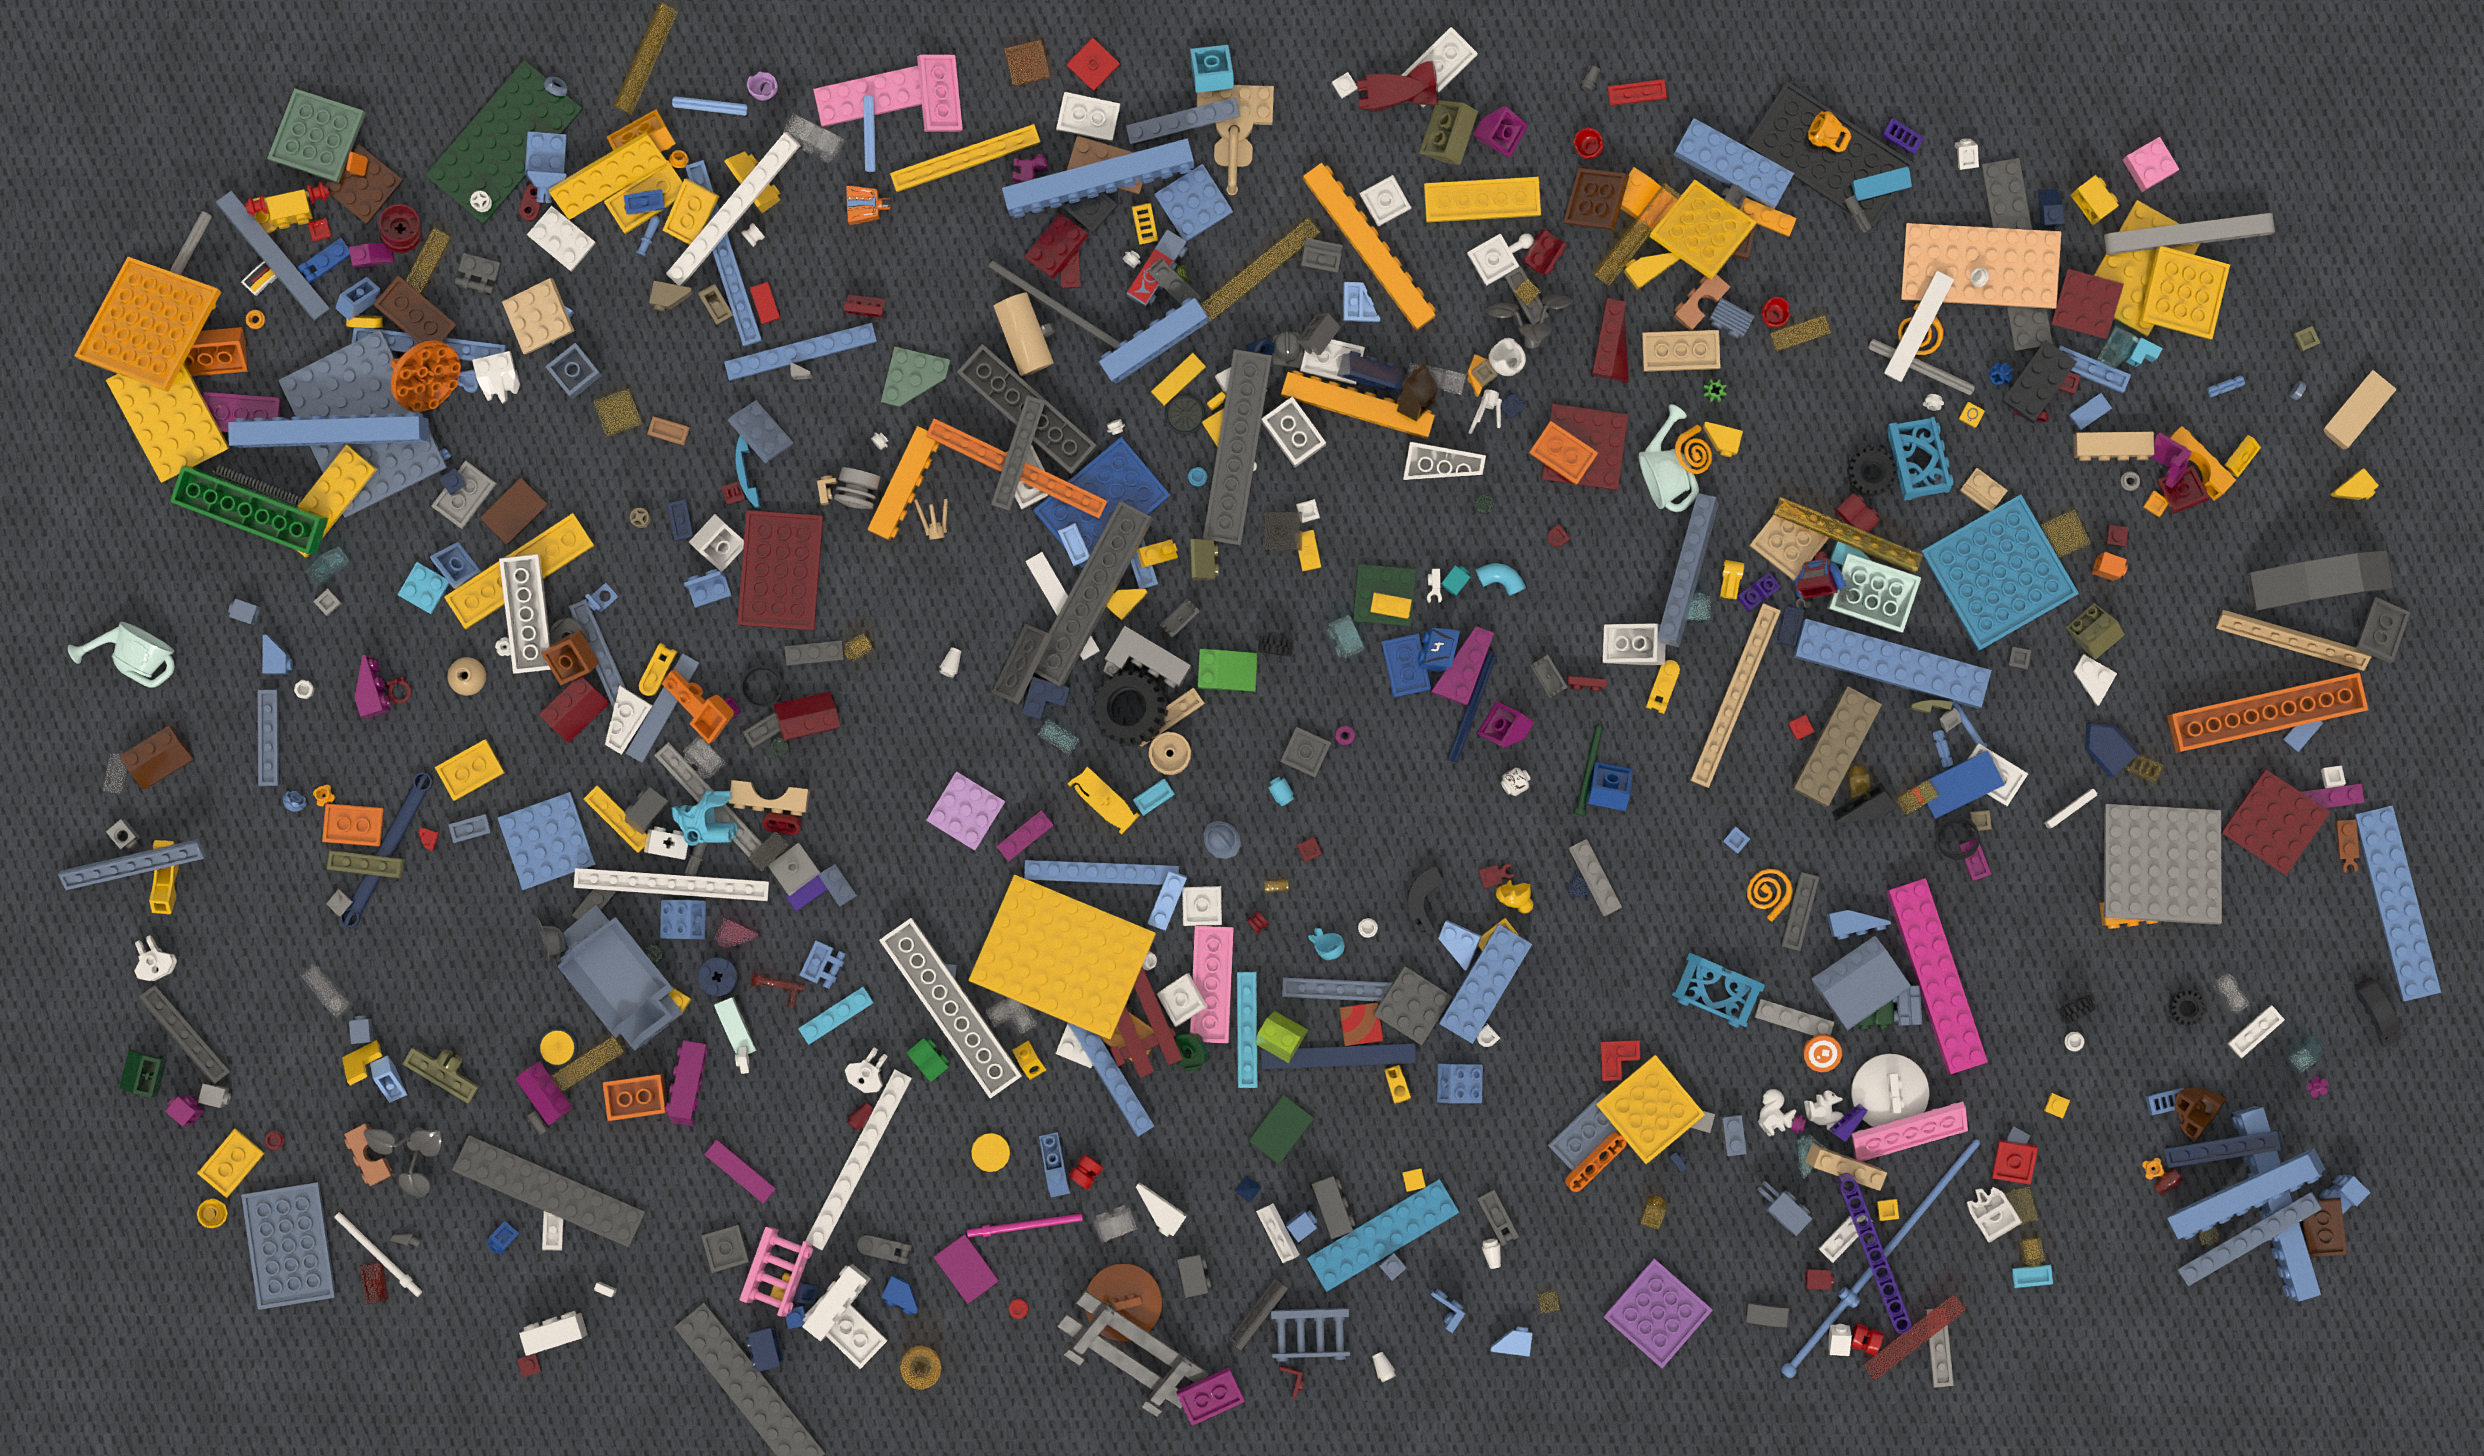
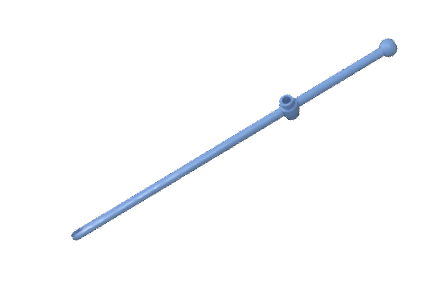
(1849, 1296)

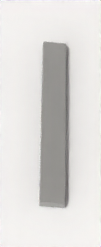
(697, 787)

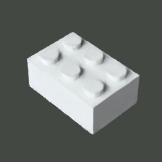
(1293, 432)
(553, 1332)

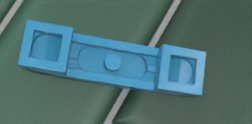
(751, 493)

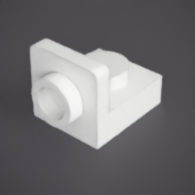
(1967, 154)

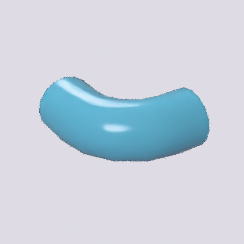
(1503, 574)

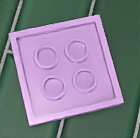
(965, 811)

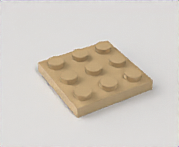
(538, 316)
(1787, 545)

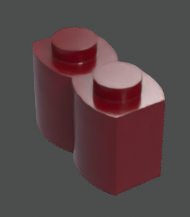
(1856, 513)

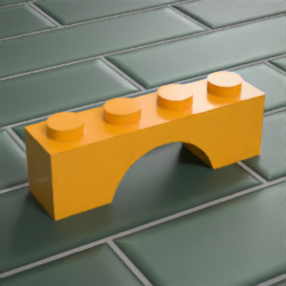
(2214, 475)

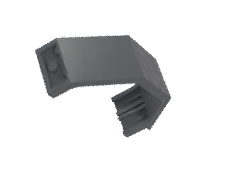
(2319, 579)

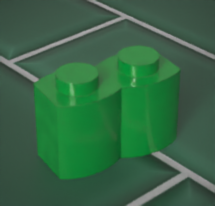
(928, 1059)

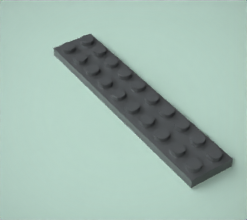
(2010, 211)
(1237, 447)
(1092, 592)
(548, 1191)
(745, 1385)

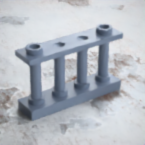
(1319, 1316)

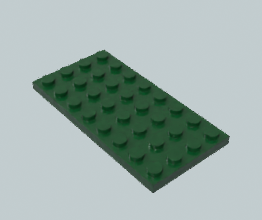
(493, 146)

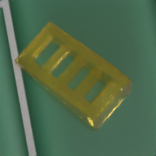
(2159, 768)

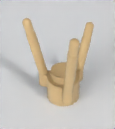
(936, 530)

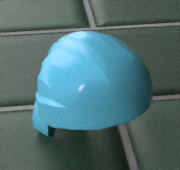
(1328, 945)

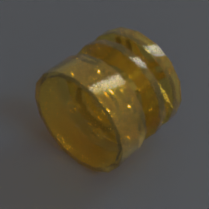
(915, 1377)

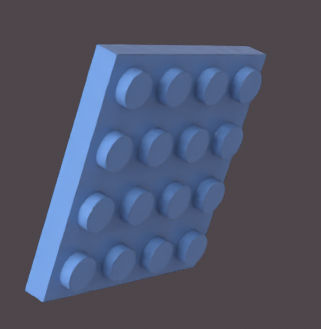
(546, 841)

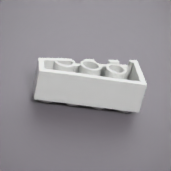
(1435, 462)
(836, 1302)

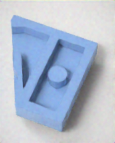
(1357, 303)
(1460, 943)

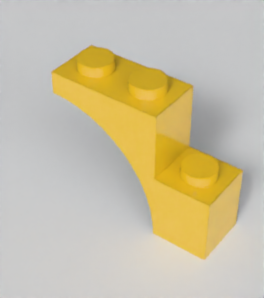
(163, 890)

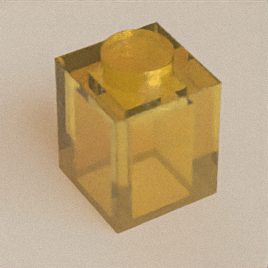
(858, 647)
(2032, 1251)

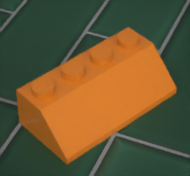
(218, 352)

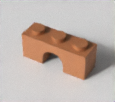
(1689, 313)
(372, 1170)

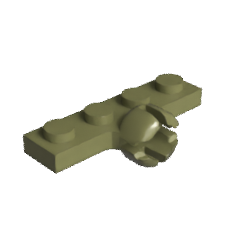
(442, 1072)

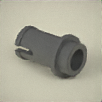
(1590, 78)
(538, 1122)

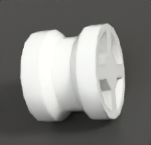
(479, 197)
(753, 234)

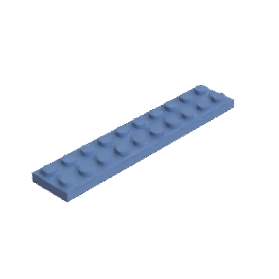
(2397, 903)

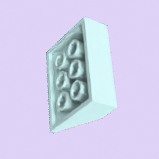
(1878, 591)

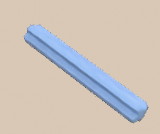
(709, 105)
(869, 133)

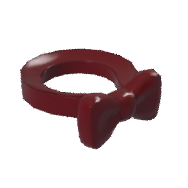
(401, 680)

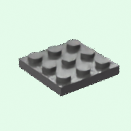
(1412, 1005)

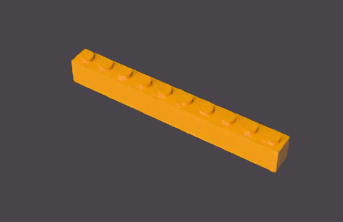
(1369, 247)

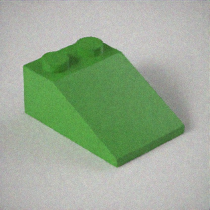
(1227, 670)

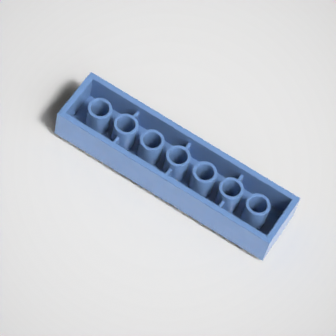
(2244, 1194)

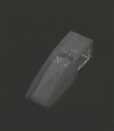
(1444, 379)

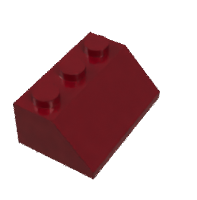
(574, 708)
(806, 716)

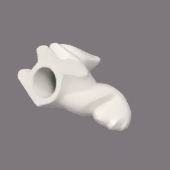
(1821, 1111)
(1771, 1116)

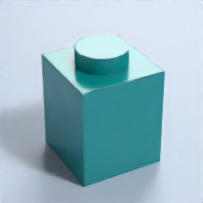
(1456, 580)

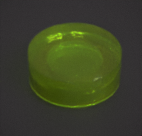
(1182, 271)

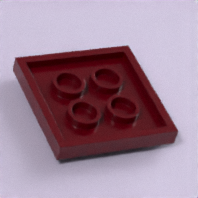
(2087, 303)

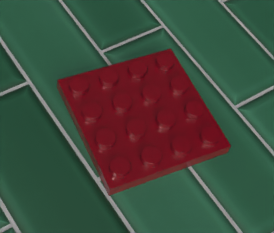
(1600, 431)
(2275, 822)

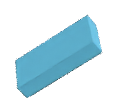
(1153, 797)
(2032, 1276)

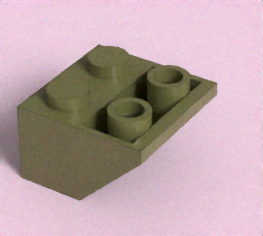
(2095, 630)

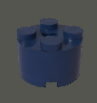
(722, 966)

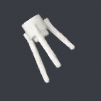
(1489, 400)

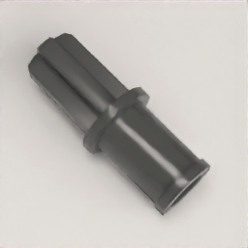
(1858, 214)
(695, 859)

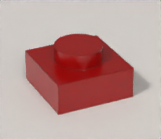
(1801, 727)

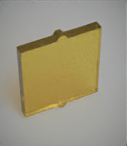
(2023, 1204)

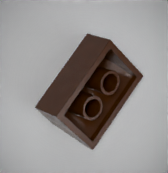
(156, 757)

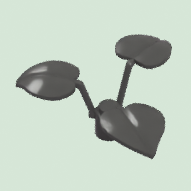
(1532, 333)
(424, 1140)

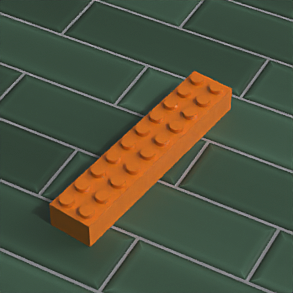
(2267, 712)

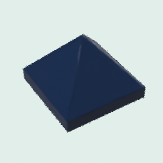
(1247, 1189)

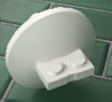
(1890, 1089)

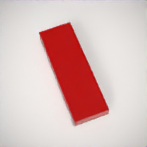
(1637, 92)

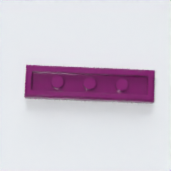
(740, 1171)

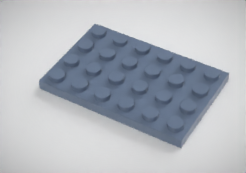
(288, 1245)

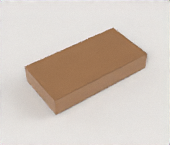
(668, 430)

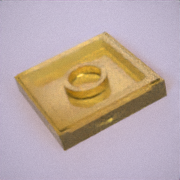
(618, 412)
(2065, 533)

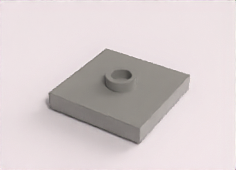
(794, 869)

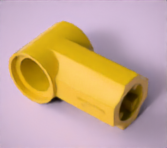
(1731, 577)

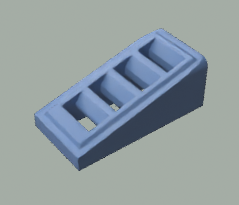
(2151, 1102)

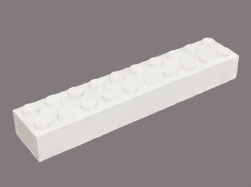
(951, 1007)

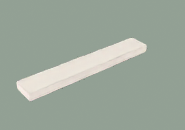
(1918, 326)
(1055, 593)

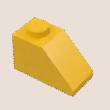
(1723, 438)
(2357, 487)
(1124, 601)

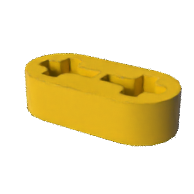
(365, 321)

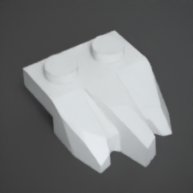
(497, 375)
(1993, 1214)

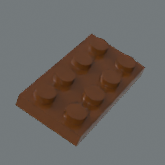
(414, 313)

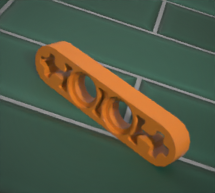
(1593, 1159)

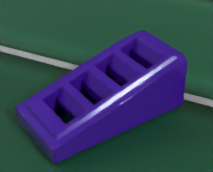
(1893, 138)
(1849, 1122)

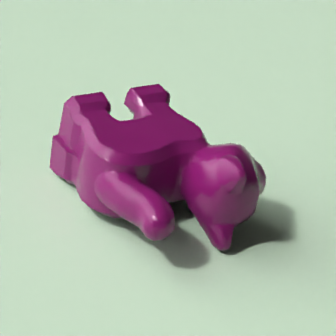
(1028, 168)

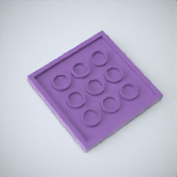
(1657, 1313)

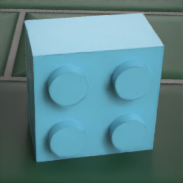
(1212, 68)

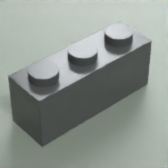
(1333, 1206)

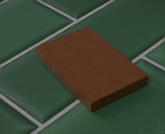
(513, 511)
(2326, 1230)

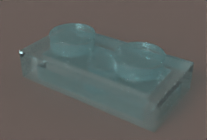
(1058, 736)

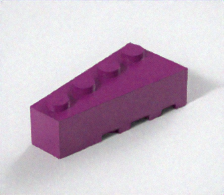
(1460, 679)
(686, 1083)

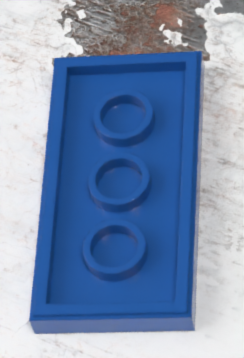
(1964, 783)

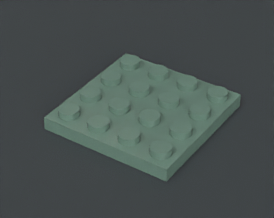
(316, 135)

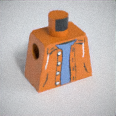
(864, 204)

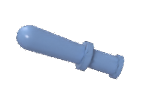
(652, 226)

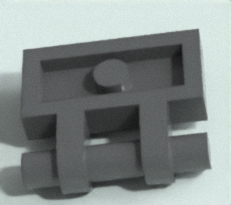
(478, 267)

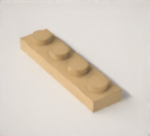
(1180, 709)

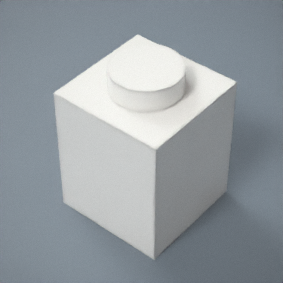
(1839, 1340)

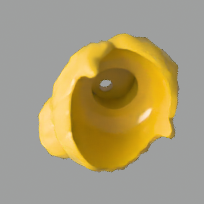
(1516, 896)

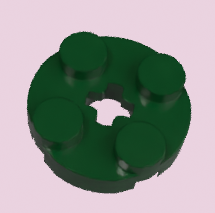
(1197, 1047)

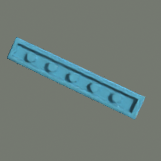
(1247, 1029)

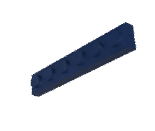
(2223, 1148)

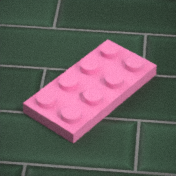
(939, 93)

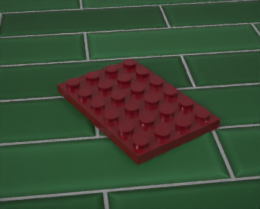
(780, 570)

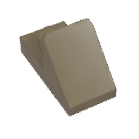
(715, 304)

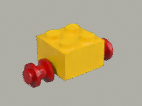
(288, 207)

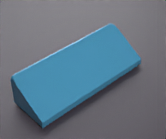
(1882, 184)

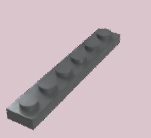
(1018, 453)
(184, 1035)

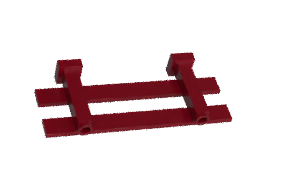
(1162, 1034)

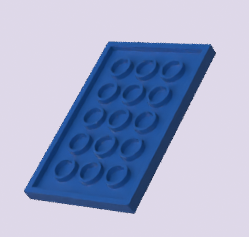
(1113, 477)

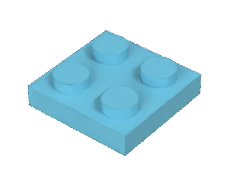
(424, 588)

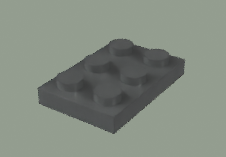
(2382, 630)

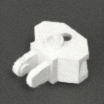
(151, 960)
(868, 1072)

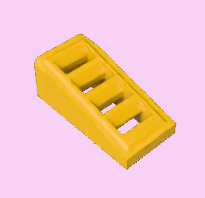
(1150, 214)

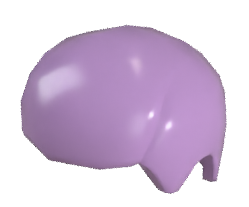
(755, 83)

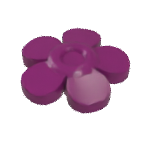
(2318, 1086)

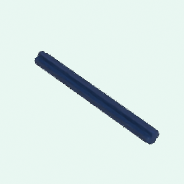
(1472, 707)

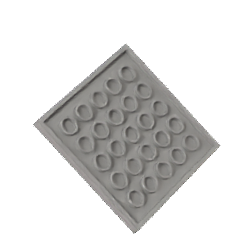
(2162, 864)

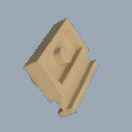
(1983, 490)

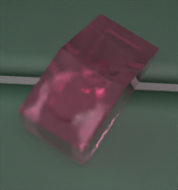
(734, 934)

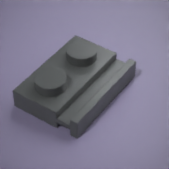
(1321, 255)

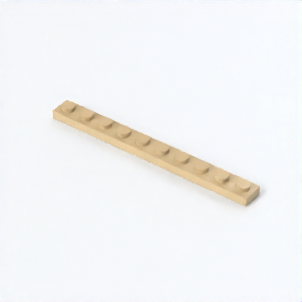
(1735, 695)

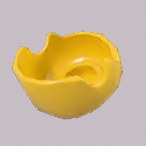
(206, 1213)

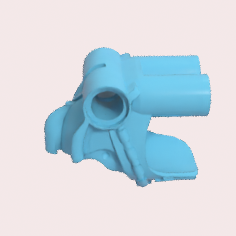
(699, 821)

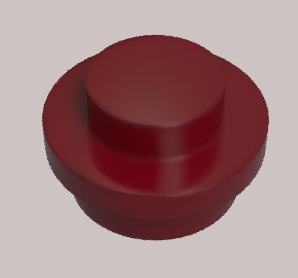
(274, 1140)

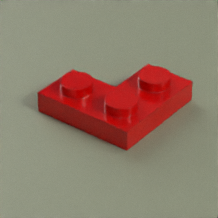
(1613, 1053)

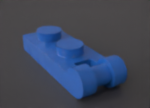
(325, 260)

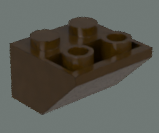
(1417, 393)

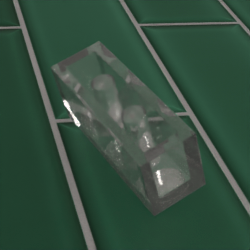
(815, 138)

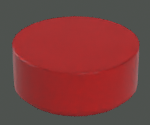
(1018, 1308)

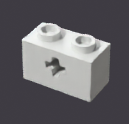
(655, 845)

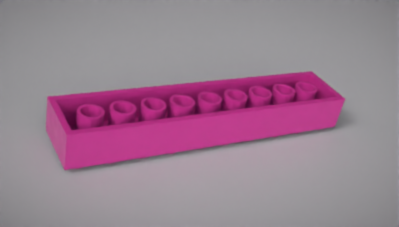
(1936, 976)

